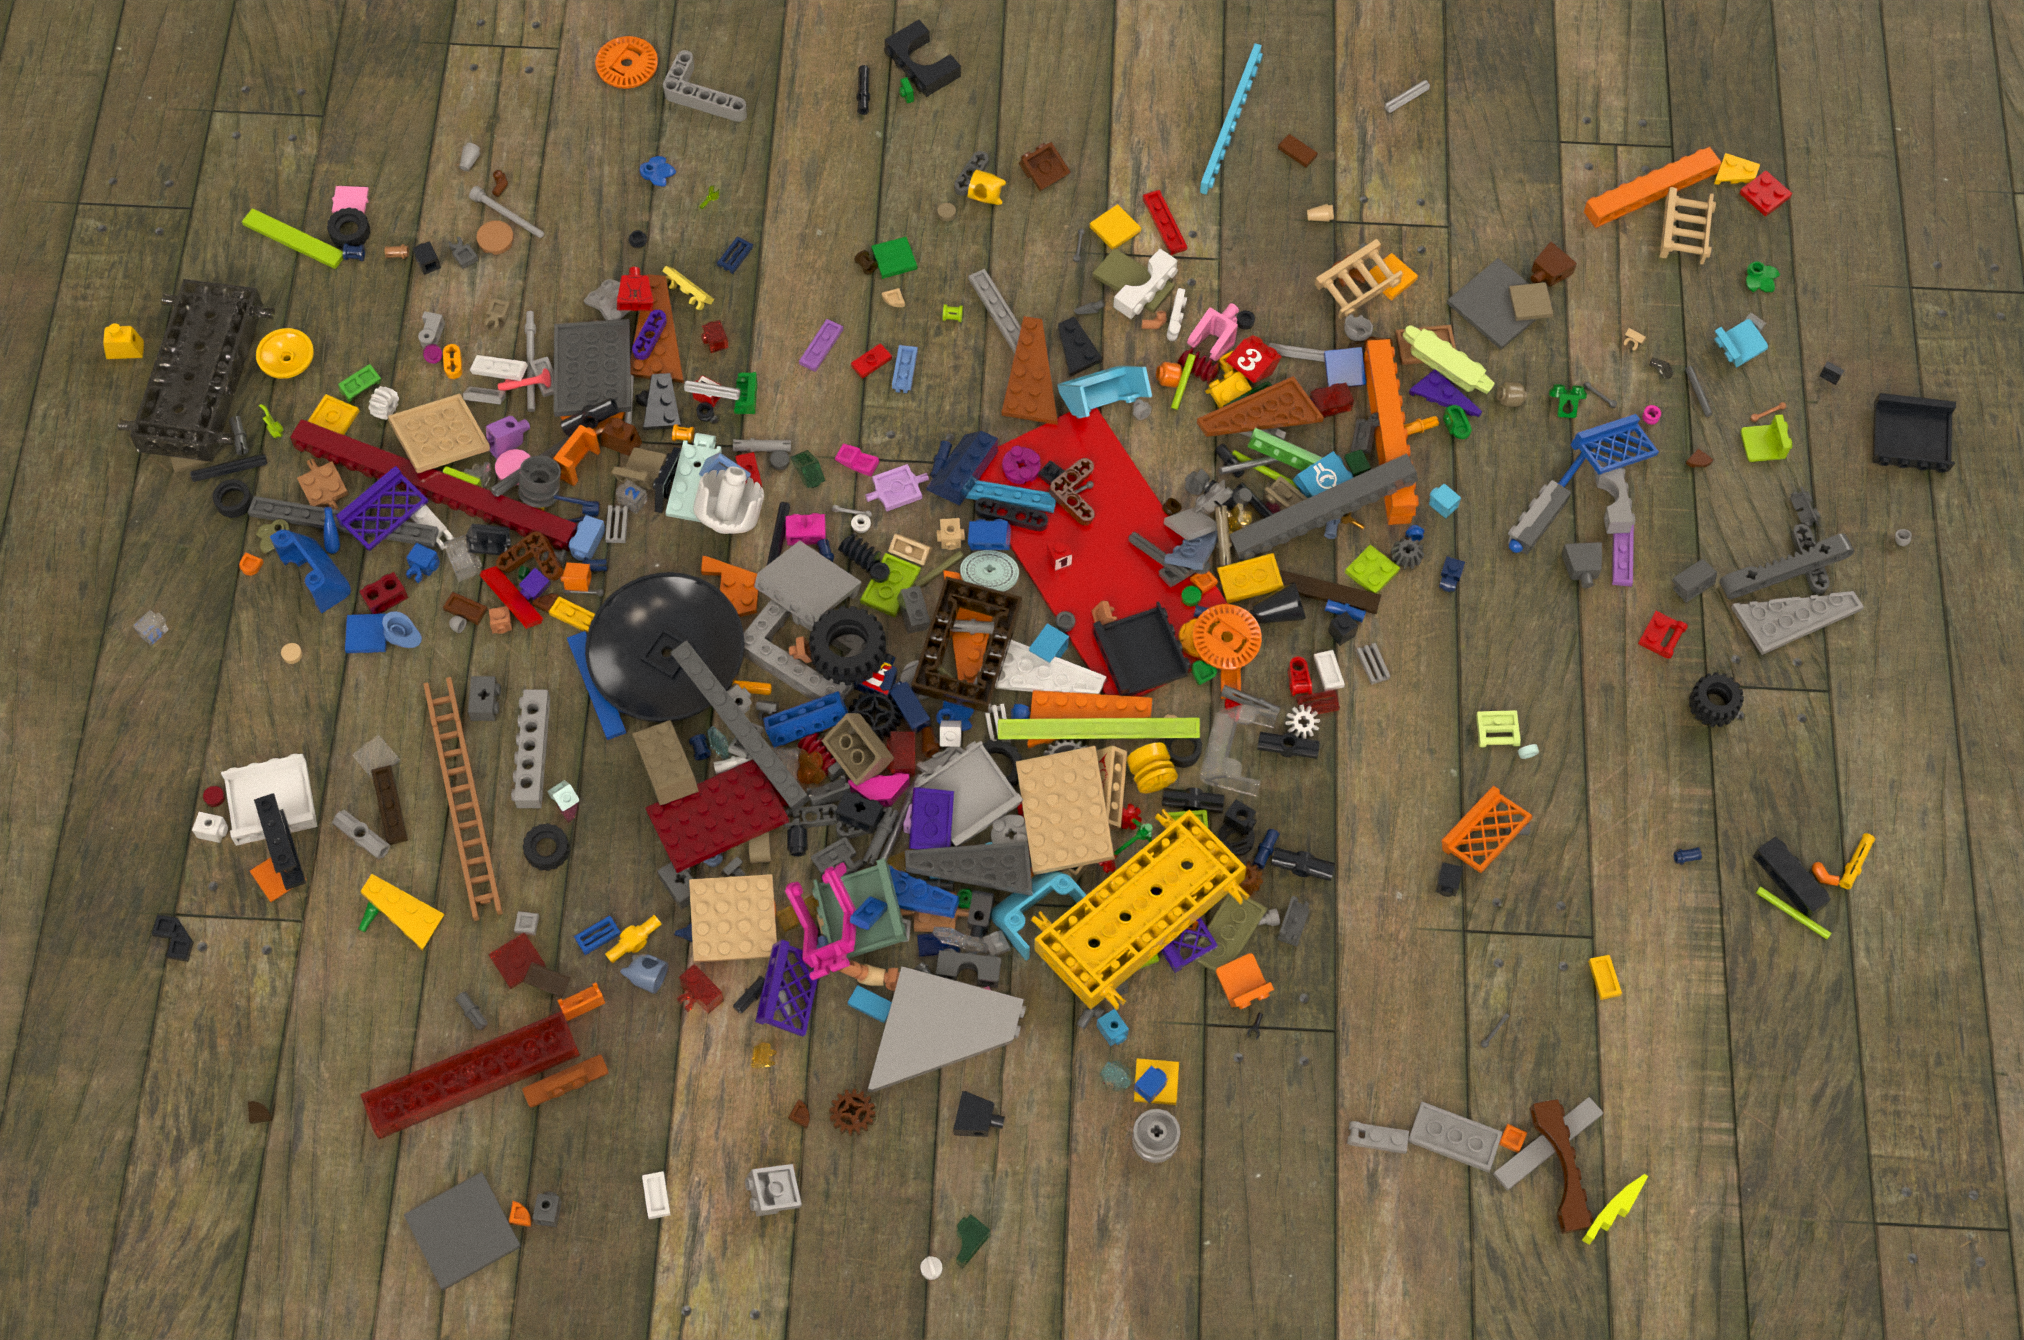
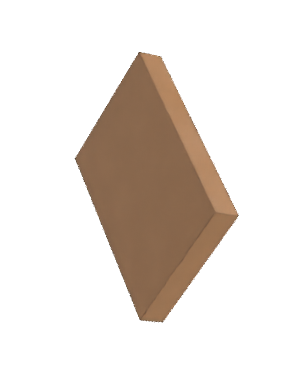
(1443, 332)

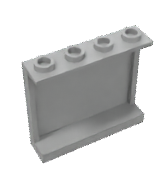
(806, 583)
(979, 791)

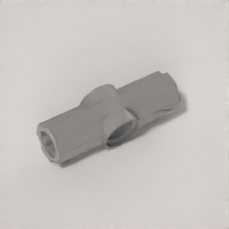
(369, 841)

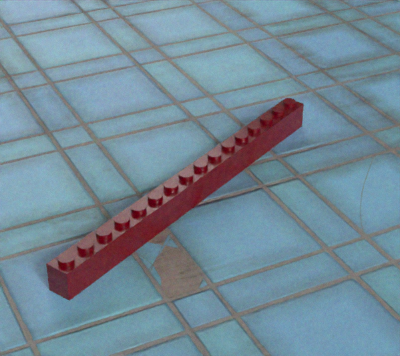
(433, 484)

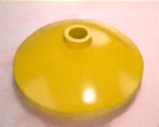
(284, 345)

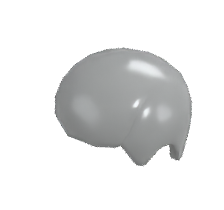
(1358, 328)

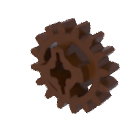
(844, 1115)

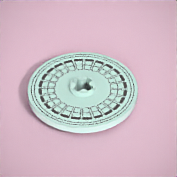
(1002, 570)

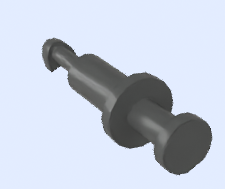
(950, 885)

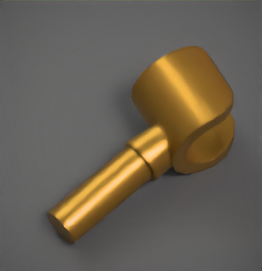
(1348, 519)

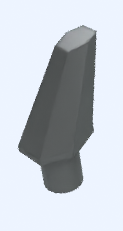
(1090, 308)

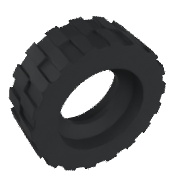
(344, 216)
(553, 860)

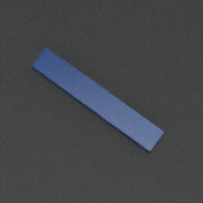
(607, 714)

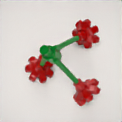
(1129, 819)

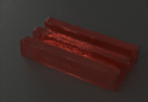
(1324, 709)

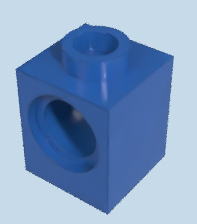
(1151, 1084)

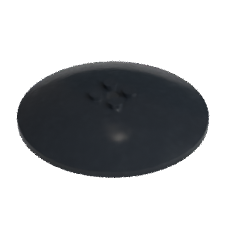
(658, 615)

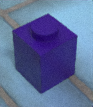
(534, 584)

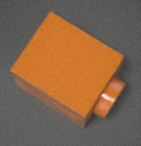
(576, 577)

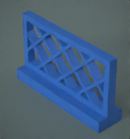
(1608, 433)

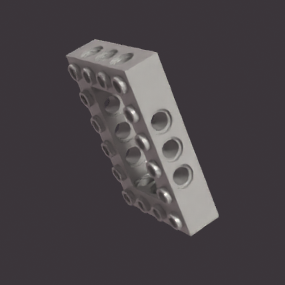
(782, 665)

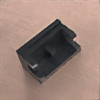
(488, 539)

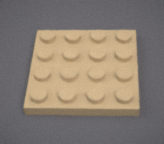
(438, 433)
(732, 918)

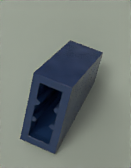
(909, 707)

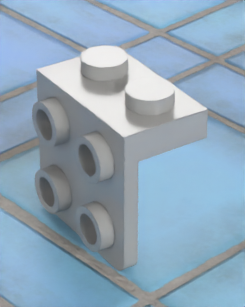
(605, 300)

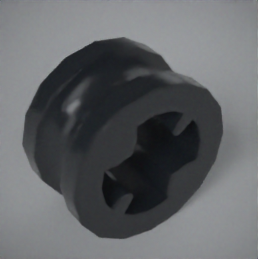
(705, 406)

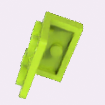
(1767, 441)

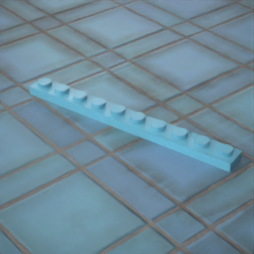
(1229, 125)

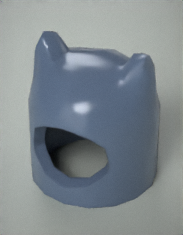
(646, 972)

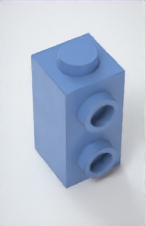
(587, 538)

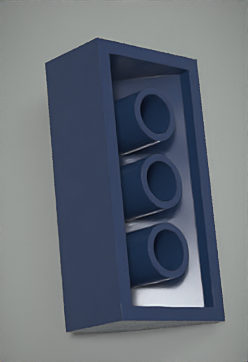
(964, 466)

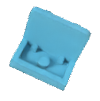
(1741, 342)

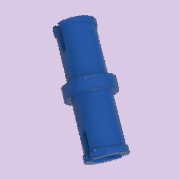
(1338, 608)

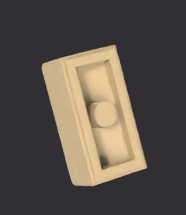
(910, 549)

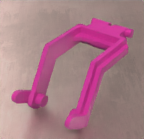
(833, 955)

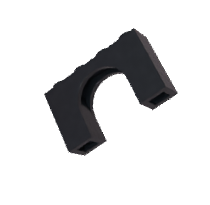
(925, 77)

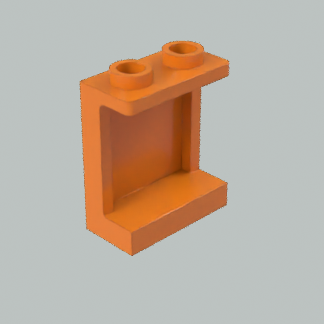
(574, 450)

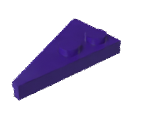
(1440, 390)

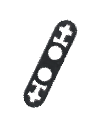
(1012, 511)

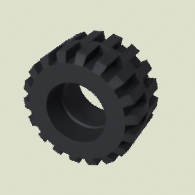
(1720, 686)

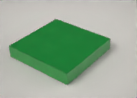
(894, 257)

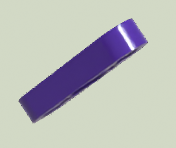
(649, 342)

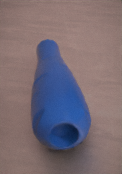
(331, 536)

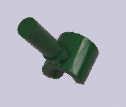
(523, 572)

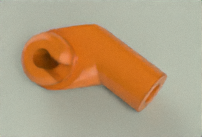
(1822, 875)

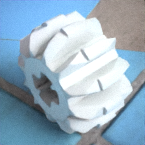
(383, 402)
(1306, 716)

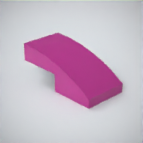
(856, 460)

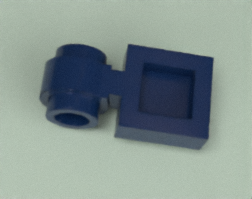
(1451, 574)

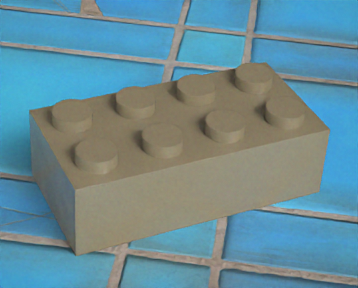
(665, 762)

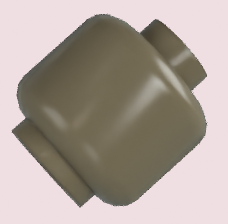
(1511, 394)

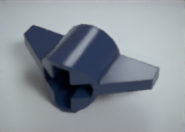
(685, 933)

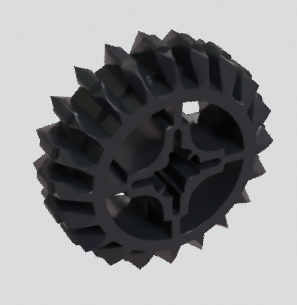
(890, 718)

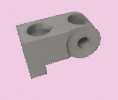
(432, 329)

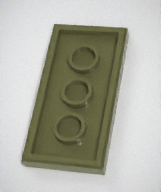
(1122, 270)
(1231, 930)

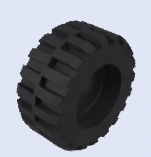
(841, 623)

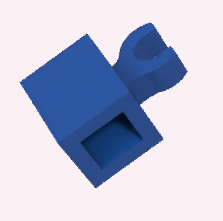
(421, 561)

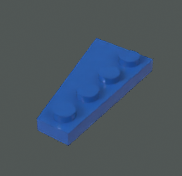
(921, 897)

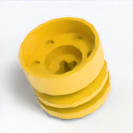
(1152, 767)

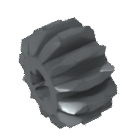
(1400, 551)

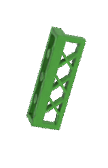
(1282, 450)

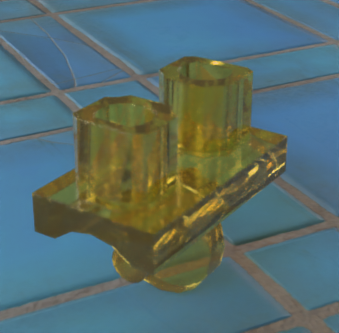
(1238, 518)

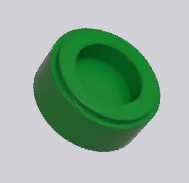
(1191, 596)

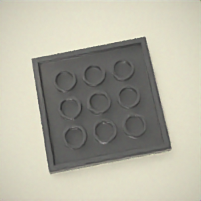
(1488, 305)
(462, 1231)

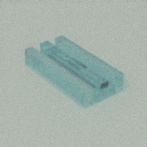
(719, 745)

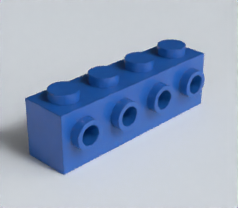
(805, 719)

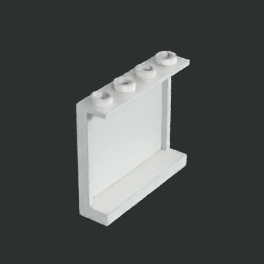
(286, 779)

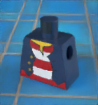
(882, 680)

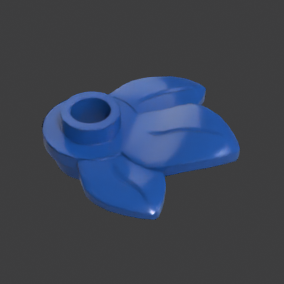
(657, 170)
(956, 713)

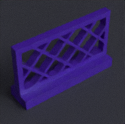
(373, 495)
(1173, 955)
(772, 985)

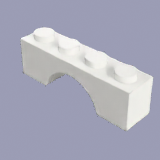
(1133, 298)

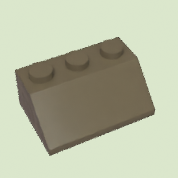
(857, 748)

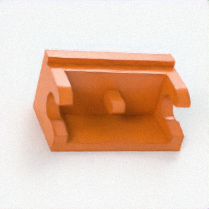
(581, 1002)

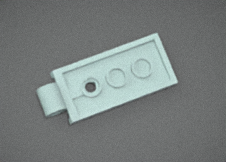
(687, 476)

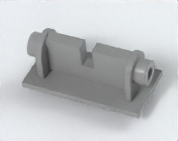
(1217, 492)

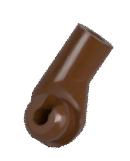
(501, 181)

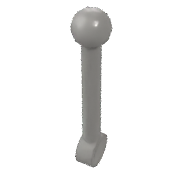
(835, 508)

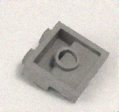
(773, 1189)

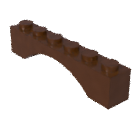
(1549, 1122)

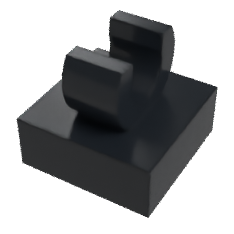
(1050, 472)

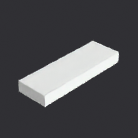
(498, 367)

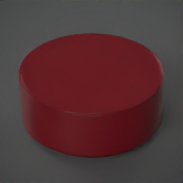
(213, 796)

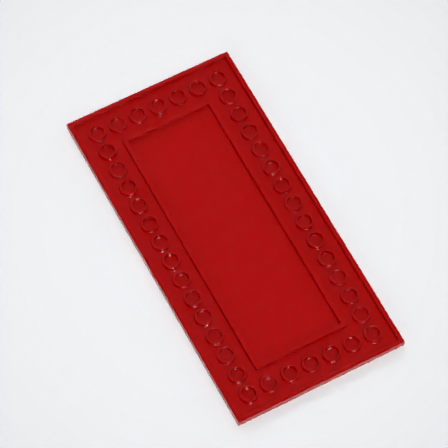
(1103, 558)

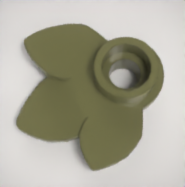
(267, 530)

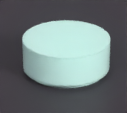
(1528, 751)

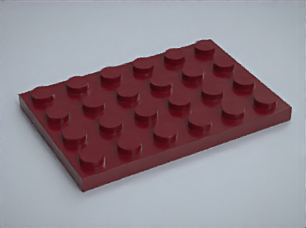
(718, 817)

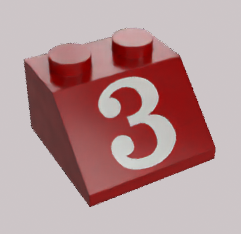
(1254, 359)

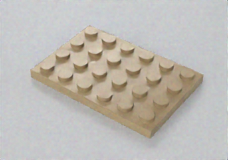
(1065, 810)

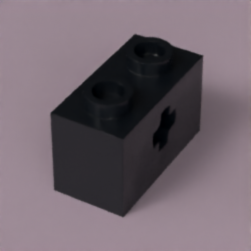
(864, 820)

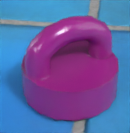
(432, 353)

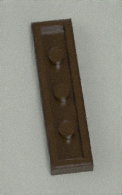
(389, 805)

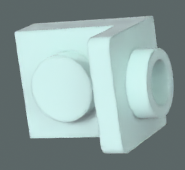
(563, 795)

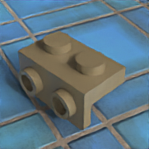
(1283, 494)

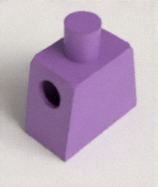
(505, 435)

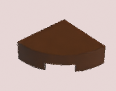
(1699, 459)
(545, 602)
(800, 1114)

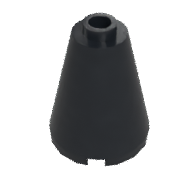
(1279, 606)

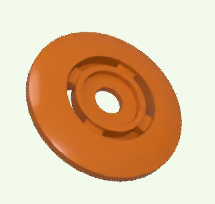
(622, 48)
(1232, 620)

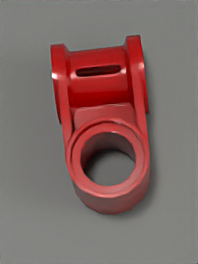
(1299, 680)

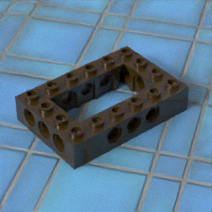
(976, 598)

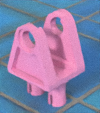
(1217, 324)

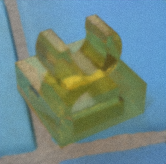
(761, 1056)

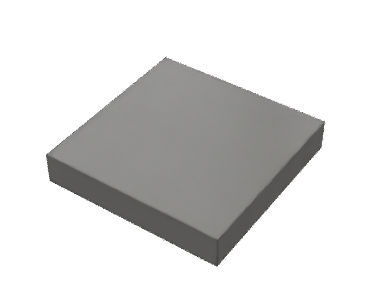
(1190, 524)

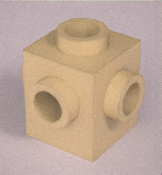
(950, 533)

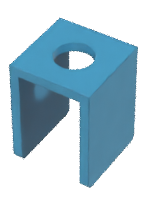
(1050, 644)

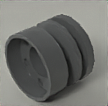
(539, 481)

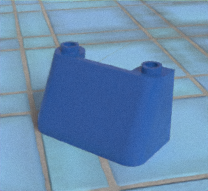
(325, 581)

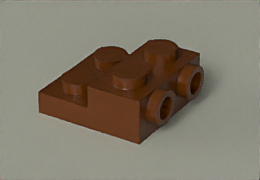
(1044, 166)

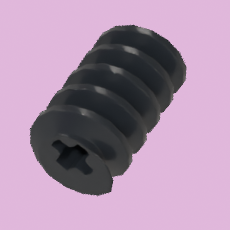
(858, 552)

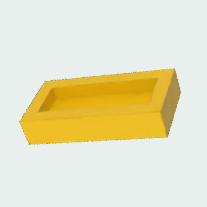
(1605, 977)

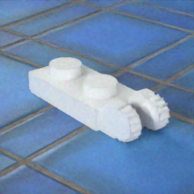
(1176, 315)
(427, 517)

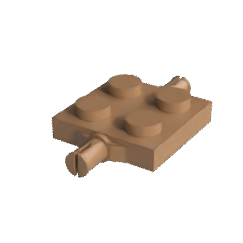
(323, 485)
(926, 922)

